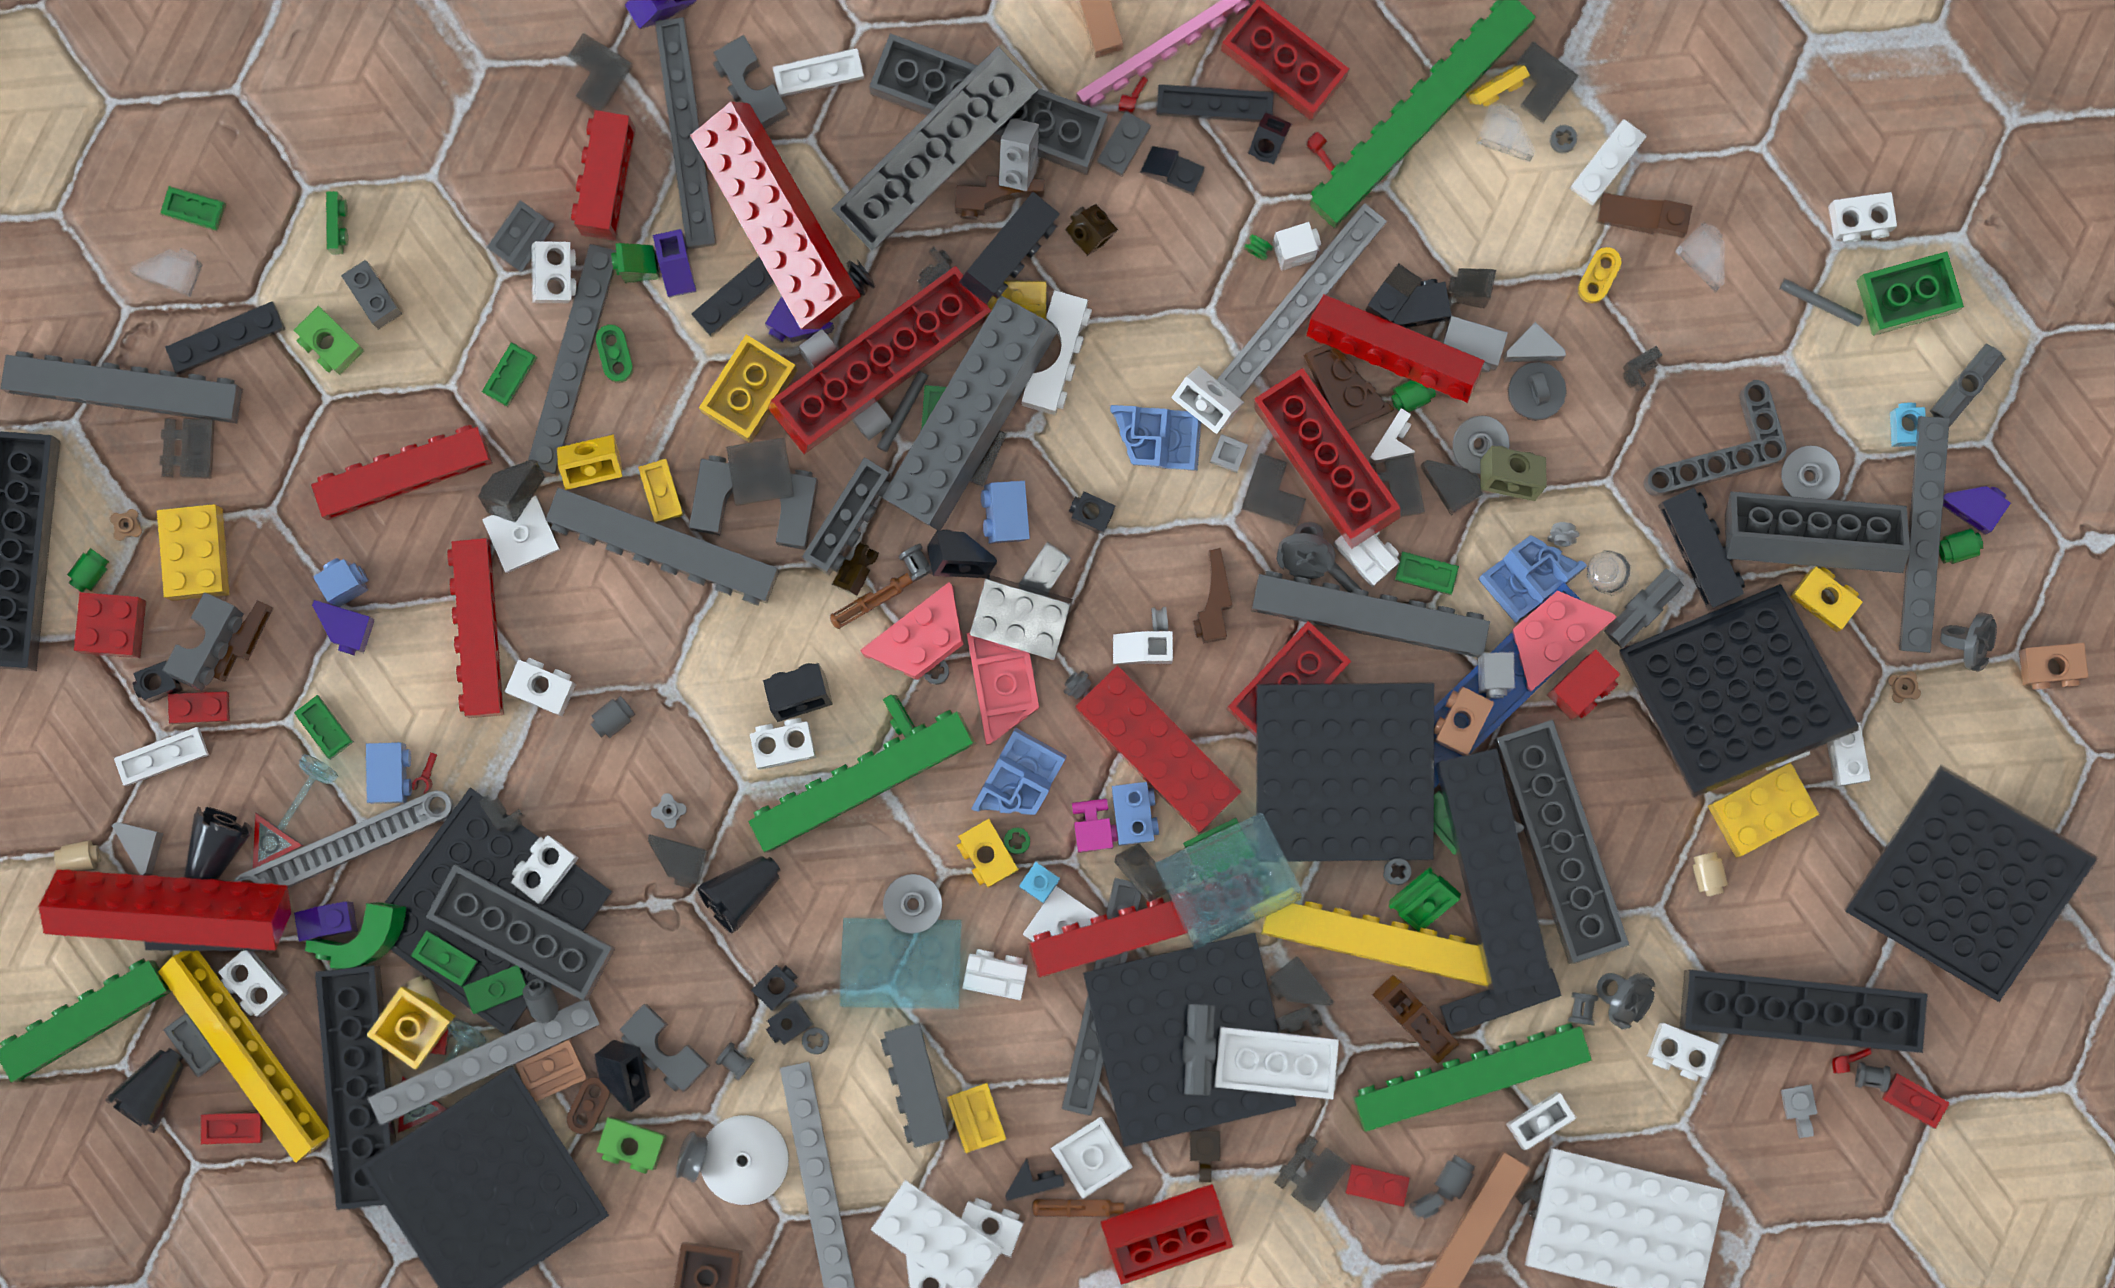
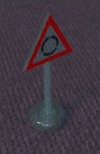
(272, 841)
(466, 1036)

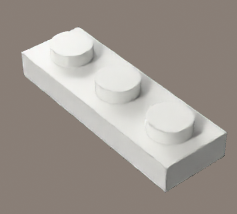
(818, 72)
(1608, 162)
(161, 756)

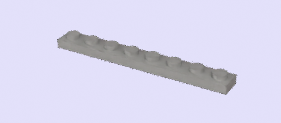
(1302, 300)
(482, 1062)
(817, 1176)

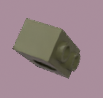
(1513, 473)

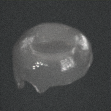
(1609, 573)

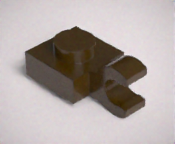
(854, 572)
(1204, 1148)

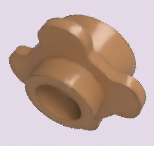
(134, 525)
(1910, 681)

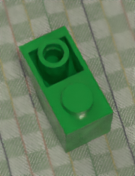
(635, 262)

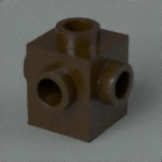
(1090, 228)

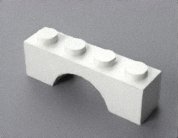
(1045, 388)

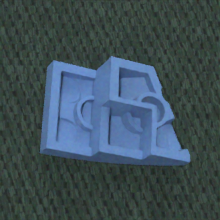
(1159, 436)
(1528, 576)
(1020, 776)

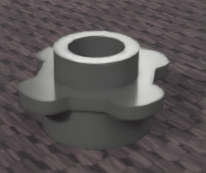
(1077, 684)

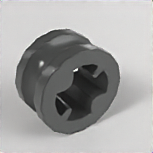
(1560, 130)
(941, 678)
(814, 1031)

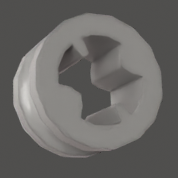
(1159, 619)

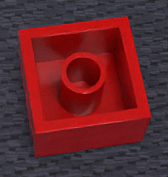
(109, 625)
(1583, 684)

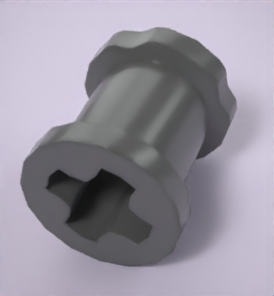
(916, 562)
(1406, 873)
(1579, 999)
(734, 1061)
(1872, 1077)

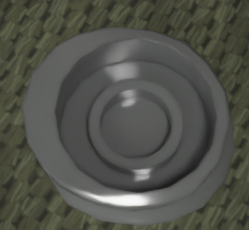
(691, 1157)

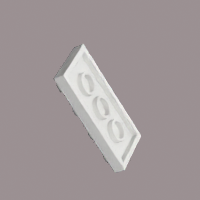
(1276, 1063)
(936, 1238)

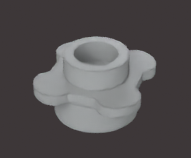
(1563, 534)
(660, 811)

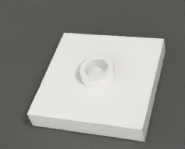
(524, 540)
(1059, 911)
(1091, 1157)

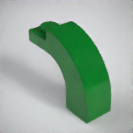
(376, 938)

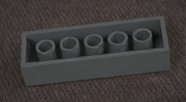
(1817, 532)
(520, 932)

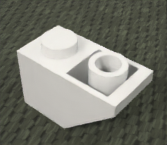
(1143, 647)

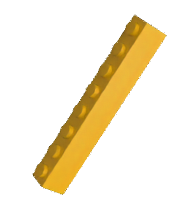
(1377, 941)
(244, 1054)

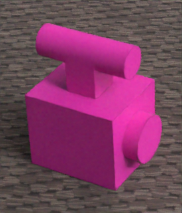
(1093, 833)

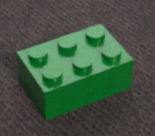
(1910, 293)

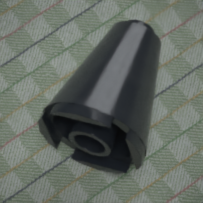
(214, 843)
(739, 891)
(149, 1089)

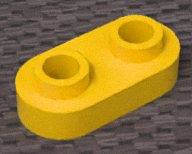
(1599, 276)

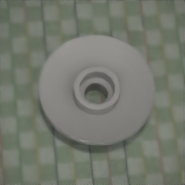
(1483, 427)
(1820, 463)
(901, 892)

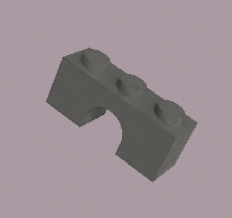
(735, 63)
(197, 665)
(643, 1032)

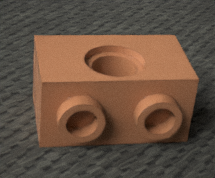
(2069, 657)
(1475, 708)

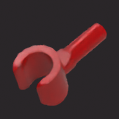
(1128, 103)
(1315, 145)
(426, 774)
(1841, 1063)

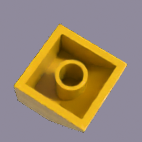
(411, 1026)

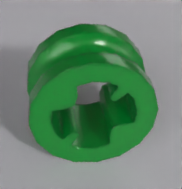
(1258, 247)
(1025, 845)

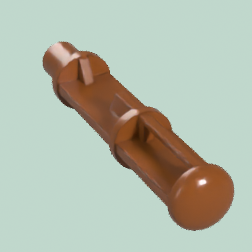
(870, 601)
(1076, 1208)

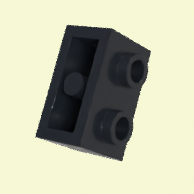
(797, 691)

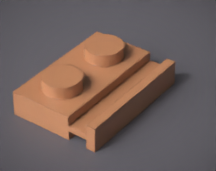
(551, 1070)

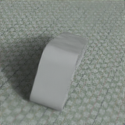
(820, 348)

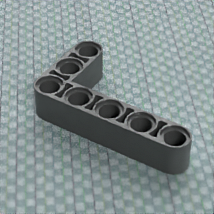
(1727, 456)

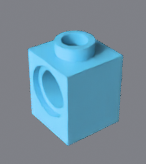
(1900, 436)
(1039, 882)

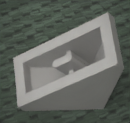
(1535, 346)
(140, 845)

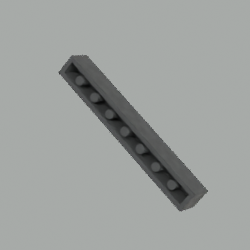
(121, 388)
(663, 546)
(1370, 615)

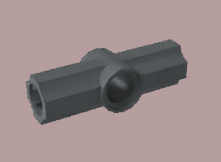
(1979, 372)
(1644, 608)
(1199, 1049)

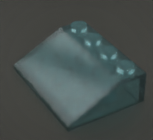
(1228, 881)
(898, 967)

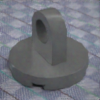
(1537, 391)
(1306, 552)
(1973, 640)
(1631, 999)

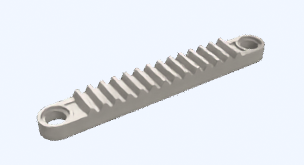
(350, 842)

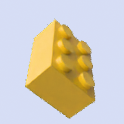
(746, 387)
(193, 552)
(1763, 810)

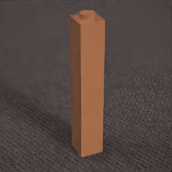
(1101, 27)
(1477, 1223)

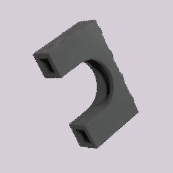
(715, 488)

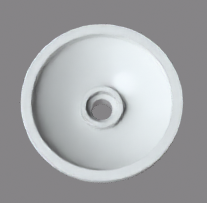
(766, 1160)

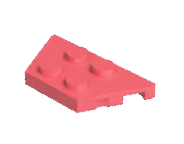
(1556, 634)
(921, 636)
(1003, 686)

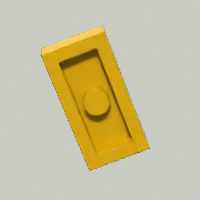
(660, 491)

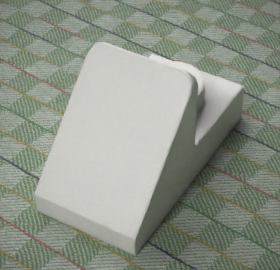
(1390, 447)

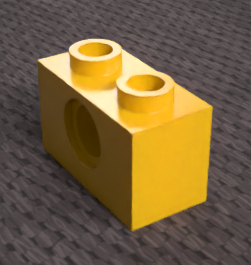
(589, 462)
(1809, 597)
(986, 836)

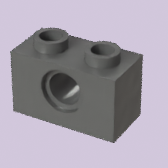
(371, 294)

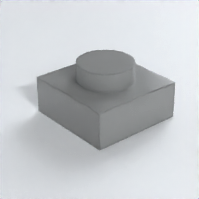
(1229, 453)

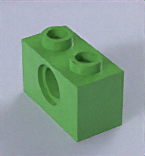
(344, 348)
(649, 1144)

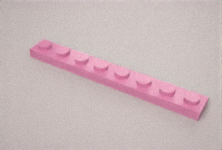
(1162, 49)

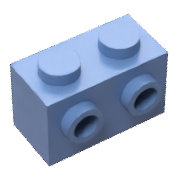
(1005, 512)
(341, 581)
(387, 773)
(1134, 814)

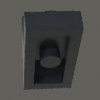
(1173, 170)
(1024, 1185)

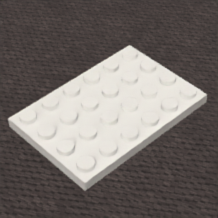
(1623, 1225)

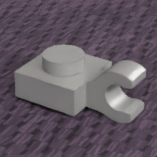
(1799, 1104)

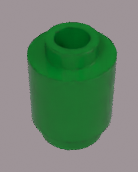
(1411, 396)
(1960, 546)
(87, 571)

